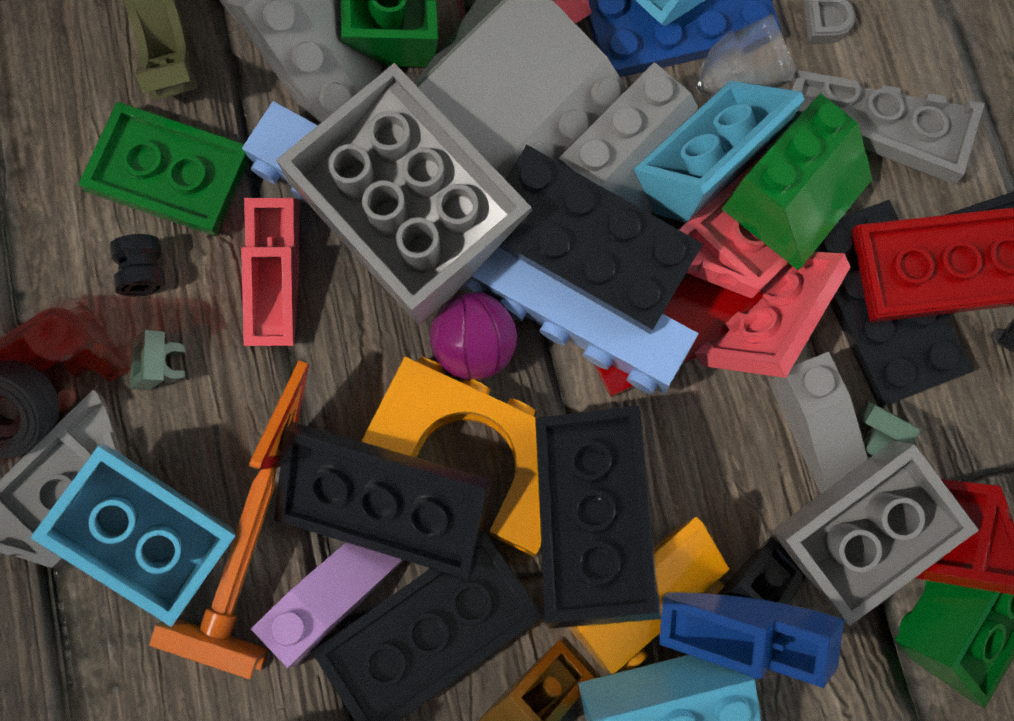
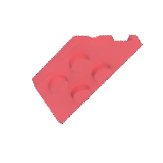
(729, 251)

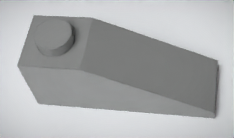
(821, 419)

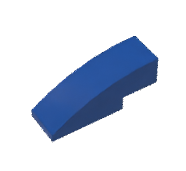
(753, 635)

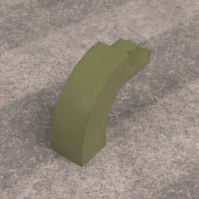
(163, 48)

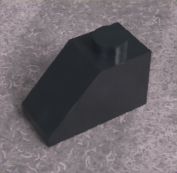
(766, 575)

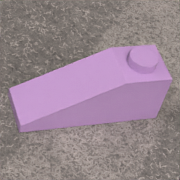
(322, 602)

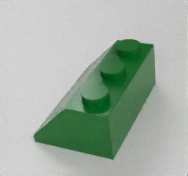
(391, 30)
(803, 182)
(961, 637)

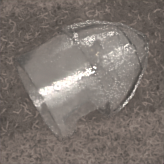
(749, 55)

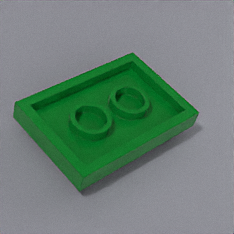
(165, 169)

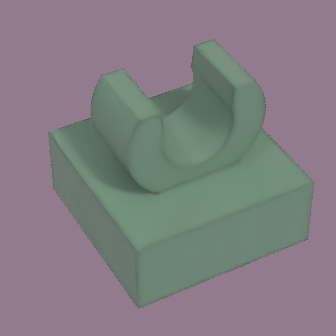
(149, 363)
(885, 428)

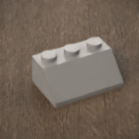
(307, 52)
(629, 133)
(875, 530)

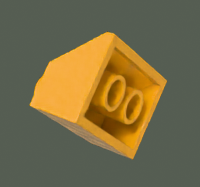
(684, 564)

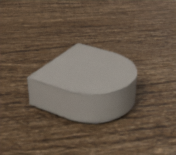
(828, 20)

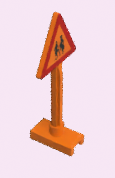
(212, 640)

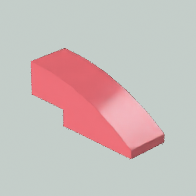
(270, 271)

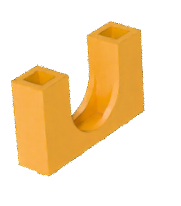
(426, 400)

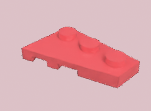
(781, 323)

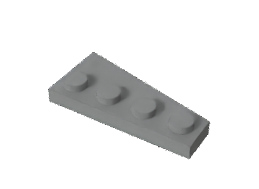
(903, 128)

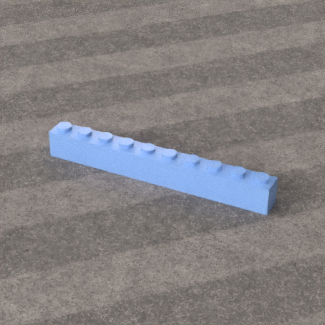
(524, 290)

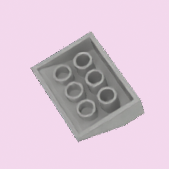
(523, 82)
(404, 192)

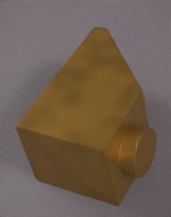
(543, 690)

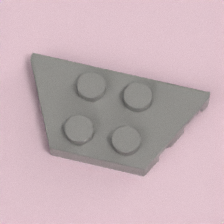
(44, 475)

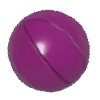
(473, 336)

